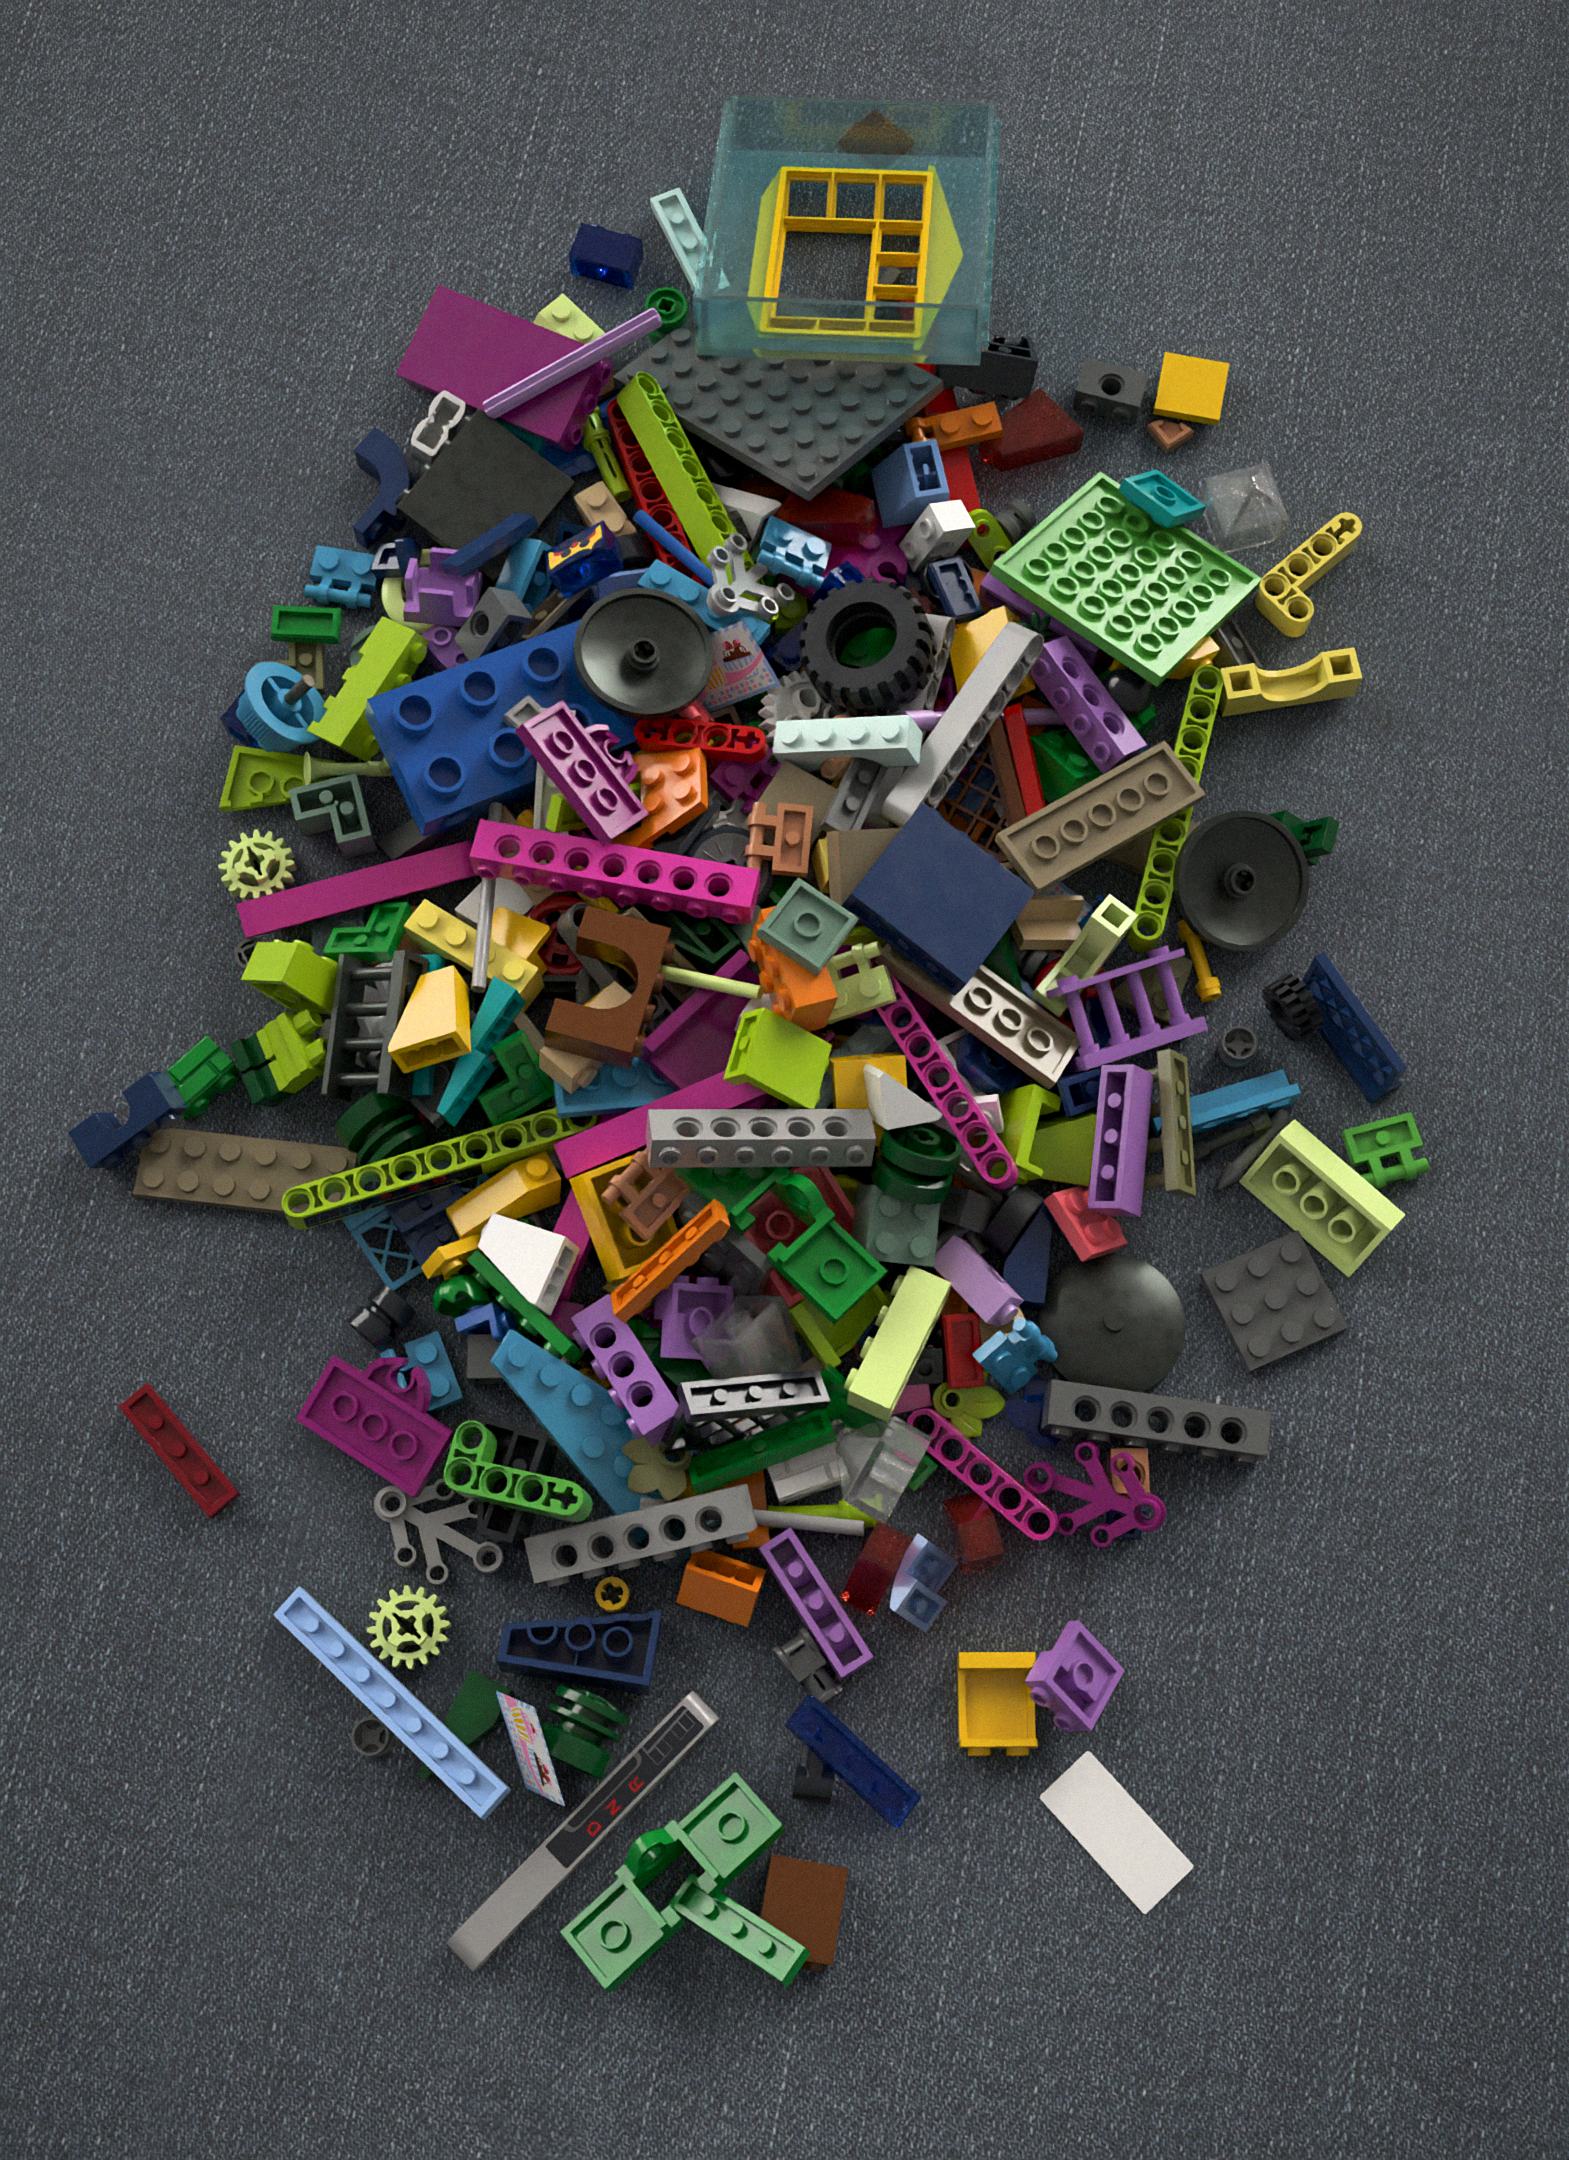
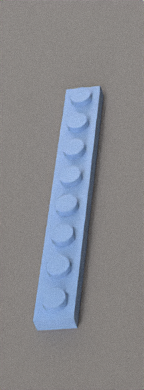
(392, 1703)

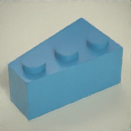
(527, 573)

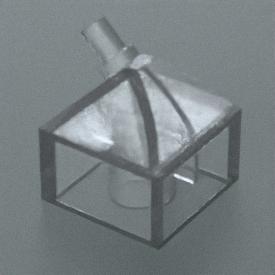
(1243, 508)
(877, 1463)

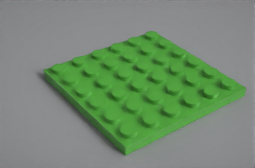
(1125, 580)

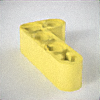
(1311, 567)

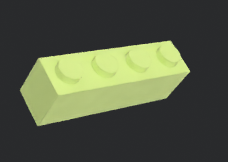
(898, 1342)

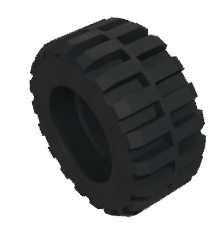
(846, 615)

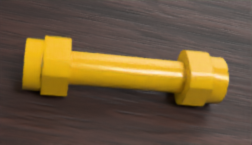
(1207, 986)

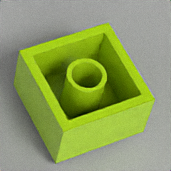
(292, 975)

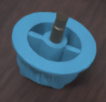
(279, 706)

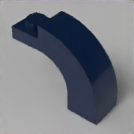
(386, 463)

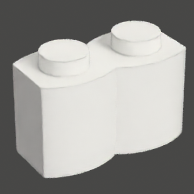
(441, 424)

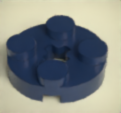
(990, 1077)

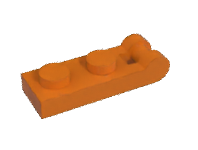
(957, 427)

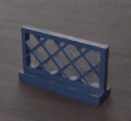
(1353, 1033)

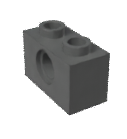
(1103, 377)
(494, 624)

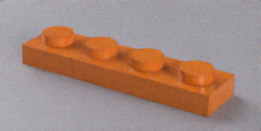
(670, 1260)

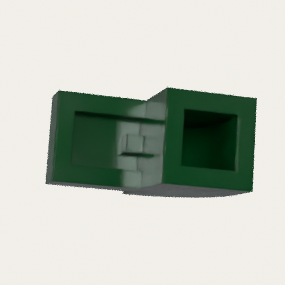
(1314, 836)

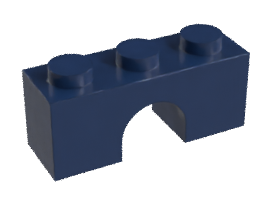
(153, 1107)

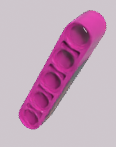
(1000, 1480)

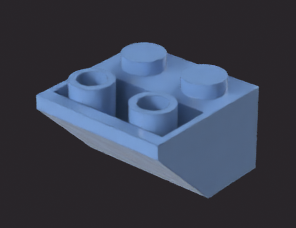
(909, 482)

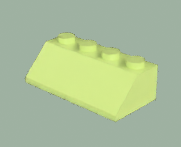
(1321, 1198)

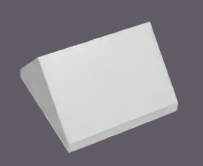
(893, 1103)

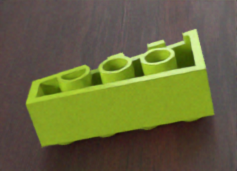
(385, 664)

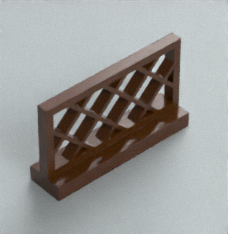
(1006, 782)

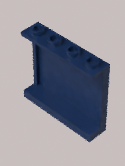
(939, 899)

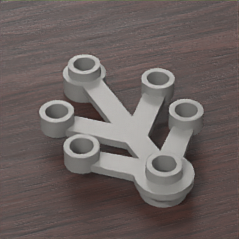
(726, 599)
(432, 1527)

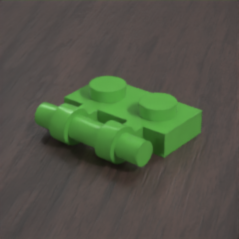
(1385, 1139)

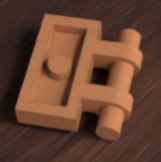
(791, 838)
(655, 1201)

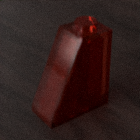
(1032, 434)
(832, 516)
(973, 1532)
(875, 1568)

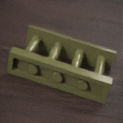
(1176, 1133)

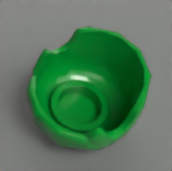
(459, 1294)

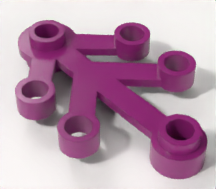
(1102, 1495)

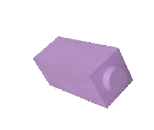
(977, 1282)

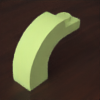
(1089, 950)

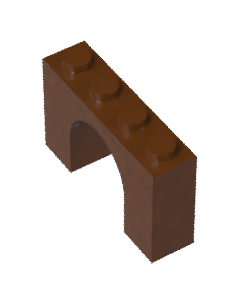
(615, 1032)

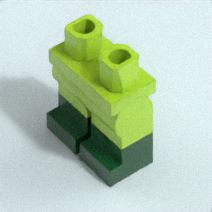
(281, 1057)

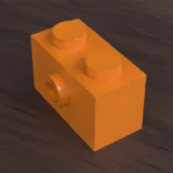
(721, 1586)

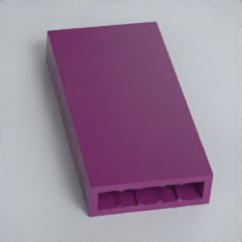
(484, 350)

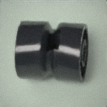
(381, 1317)

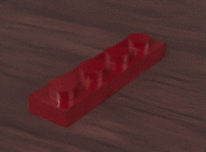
(179, 1450)

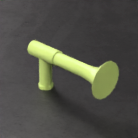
(315, 769)

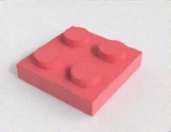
(1086, 1230)

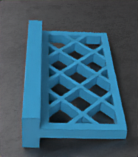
(365, 1221)

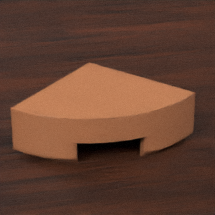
(1169, 434)

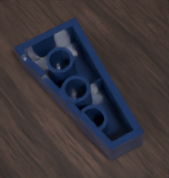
(588, 1651)

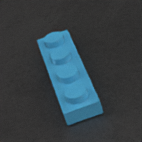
(671, 581)

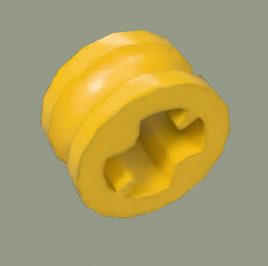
(616, 1583)

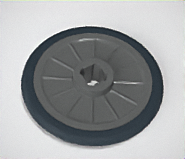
(728, 847)

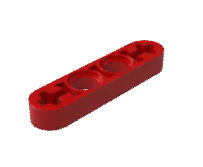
(702, 734)
(1024, 758)

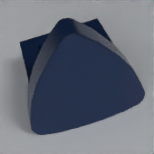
(394, 558)

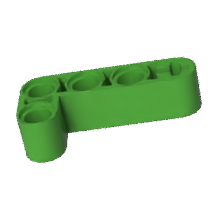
(519, 1482)

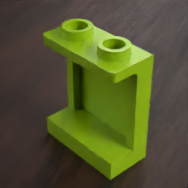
(778, 1058)
(1020, 1116)
(831, 1340)

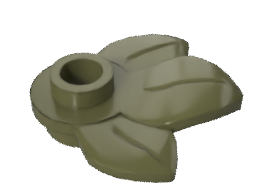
(654, 1471)

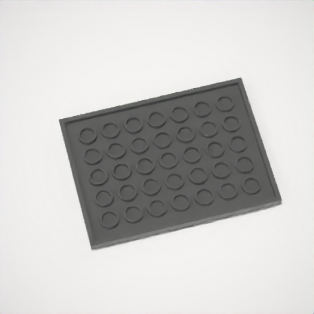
(785, 415)

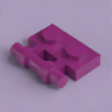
(733, 779)

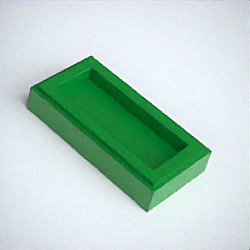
(306, 624)

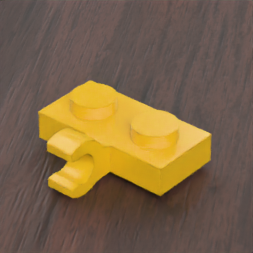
(451, 1257)

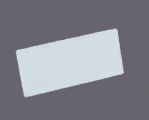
(1116, 1832)

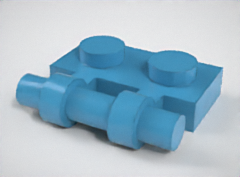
(793, 553)
(345, 569)
(432, 1357)
(1008, 1363)

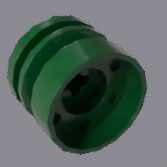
(381, 1129)
(582, 1729)

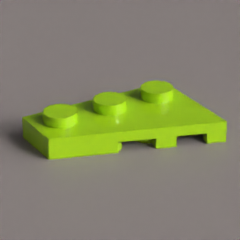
(262, 778)

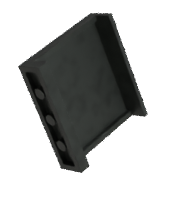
(479, 484)

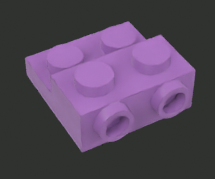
(687, 1311)
(1074, 1679)

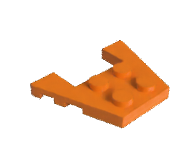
(670, 791)

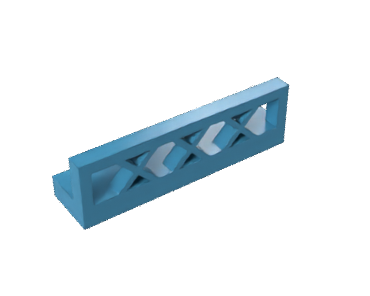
(1235, 1101)

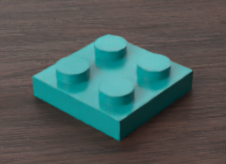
(1161, 498)

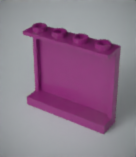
(701, 1034)

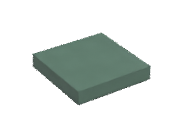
(807, 927)

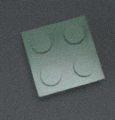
(895, 1228)

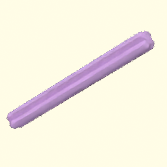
(572, 363)

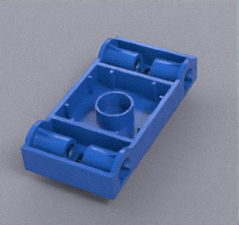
(450, 733)

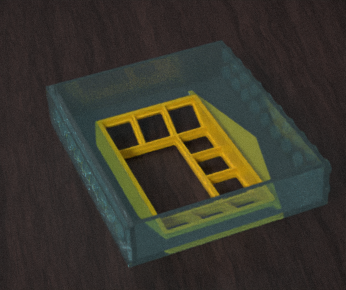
(850, 141)

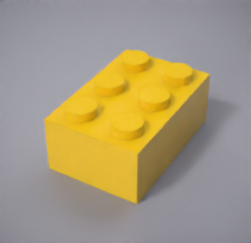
(616, 1243)

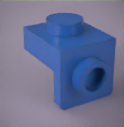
(486, 1320)

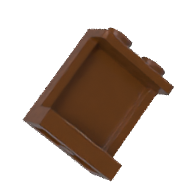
(806, 1905)

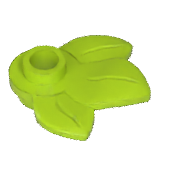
(970, 1408)

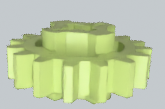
(272, 861)
(398, 1642)

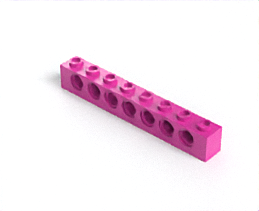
(636, 864)

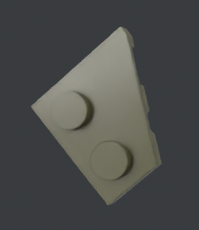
(1180, 968)

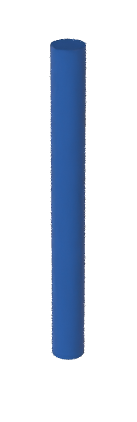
(674, 547)

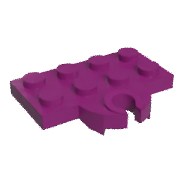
(874, 557)
(585, 770)
(379, 1420)

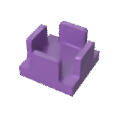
(438, 596)

